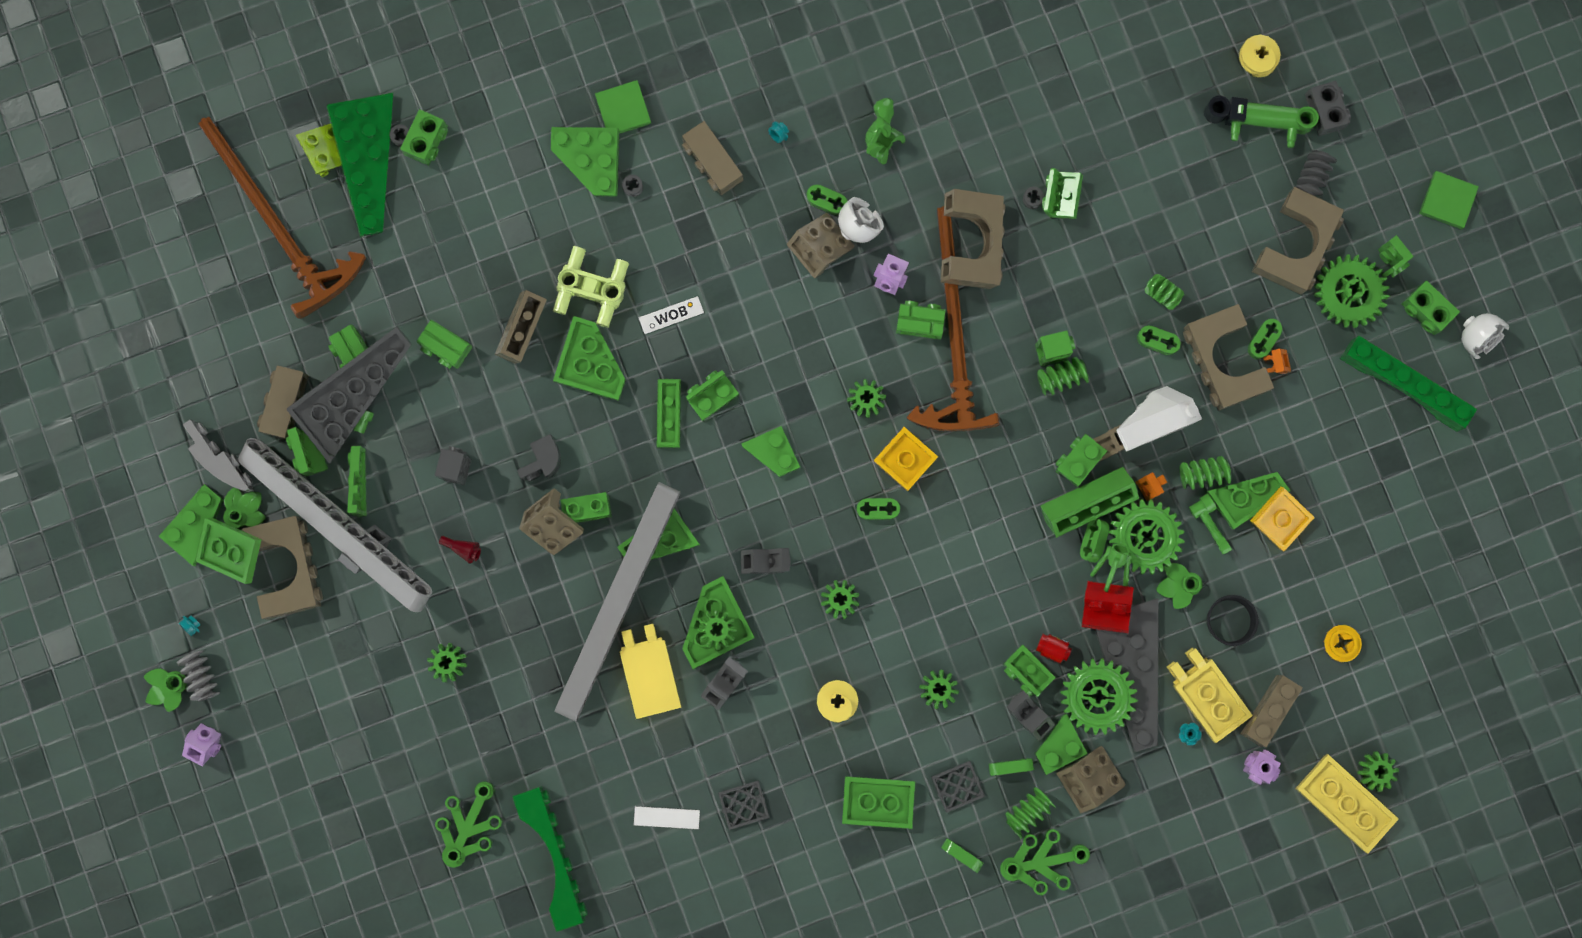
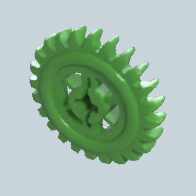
(1359, 271)
(1161, 519)
(1121, 699)

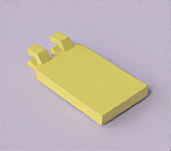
(649, 674)
(1209, 696)

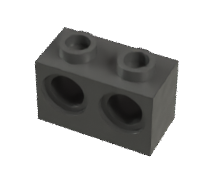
(1325, 108)
(453, 465)

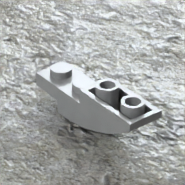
(220, 465)

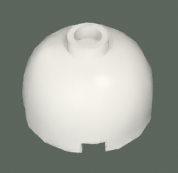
(858, 222)
(1482, 333)

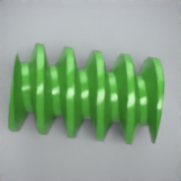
(1062, 375)
(1205, 471)
(1028, 812)

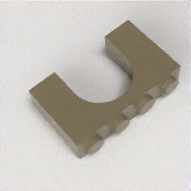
(987, 214)
(1322, 221)
(1224, 388)
(303, 591)

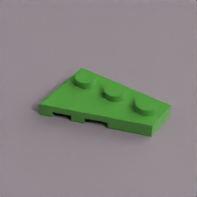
(357, 482)
(1245, 499)
(186, 528)
(674, 539)

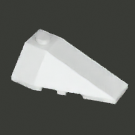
(1158, 416)

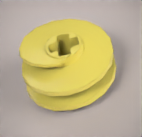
(1250, 59)
(845, 710)

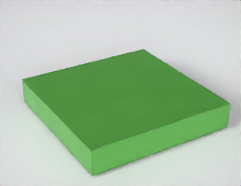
(623, 107)
(1448, 200)

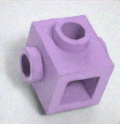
(891, 274)
(201, 744)
(1254, 763)

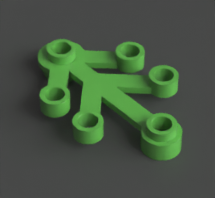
(466, 827)
(1040, 862)

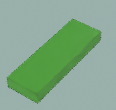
(668, 413)

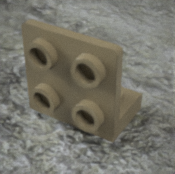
(819, 244)
(550, 525)
(1091, 780)

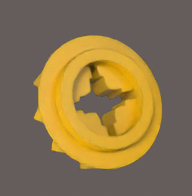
(1352, 647)

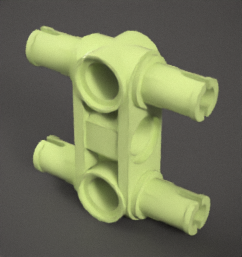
(590, 286)

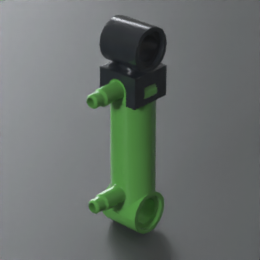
(1240, 112)

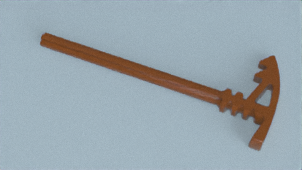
(302, 264)
(962, 395)

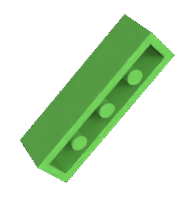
(1089, 502)

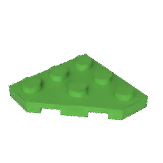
(590, 156)
(588, 362)
(714, 597)

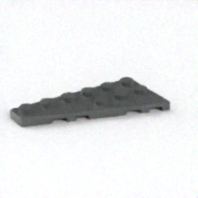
(340, 401)
(1139, 656)

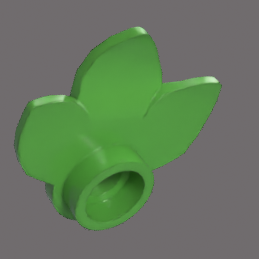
(245, 506)
(1176, 587)
(163, 689)

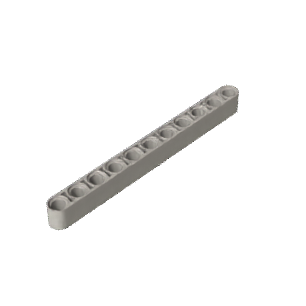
(335, 525)
(617, 601)

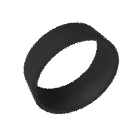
(1254, 620)

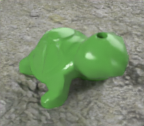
(881, 134)

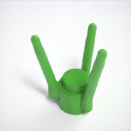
(1118, 556)

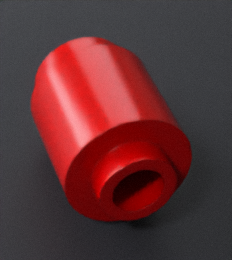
(1054, 648)

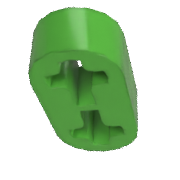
(828, 194)
(1160, 335)
(1269, 341)
(878, 515)
(1094, 540)
(1011, 766)
(962, 855)

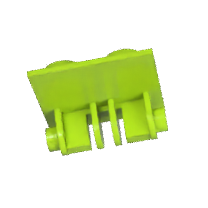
(320, 149)

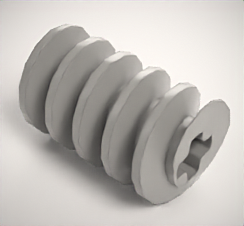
(197, 676)

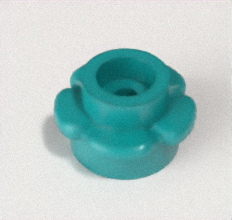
(778, 132)
(190, 625)
(1196, 733)

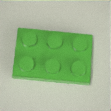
(228, 550)
(878, 802)

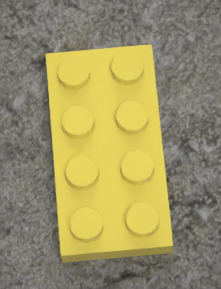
(1347, 803)

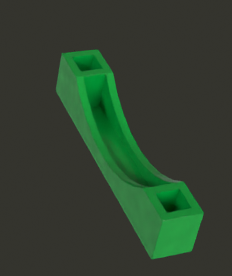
(1381, 365)
(565, 906)

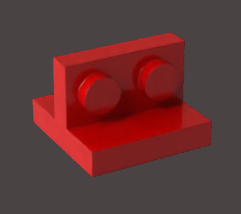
(1107, 609)

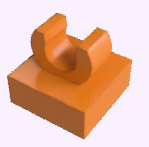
(1280, 360)
(1151, 486)

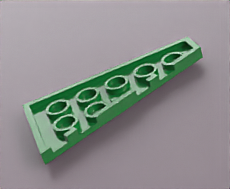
(363, 142)

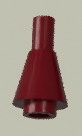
(465, 549)

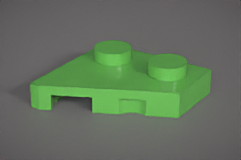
(773, 451)
(1060, 746)

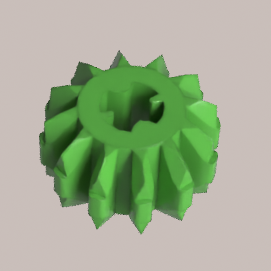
(1164, 291)
(859, 393)
(844, 592)
(709, 627)
(440, 658)
(935, 696)
(1382, 779)

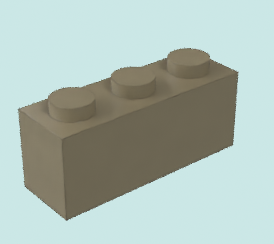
(711, 158)
(520, 327)
(286, 388)
(1271, 710)

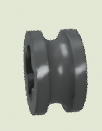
(398, 128)
(636, 191)
(1026, 200)

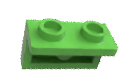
(1062, 194)
(307, 458)
(1081, 459)
(1028, 671)

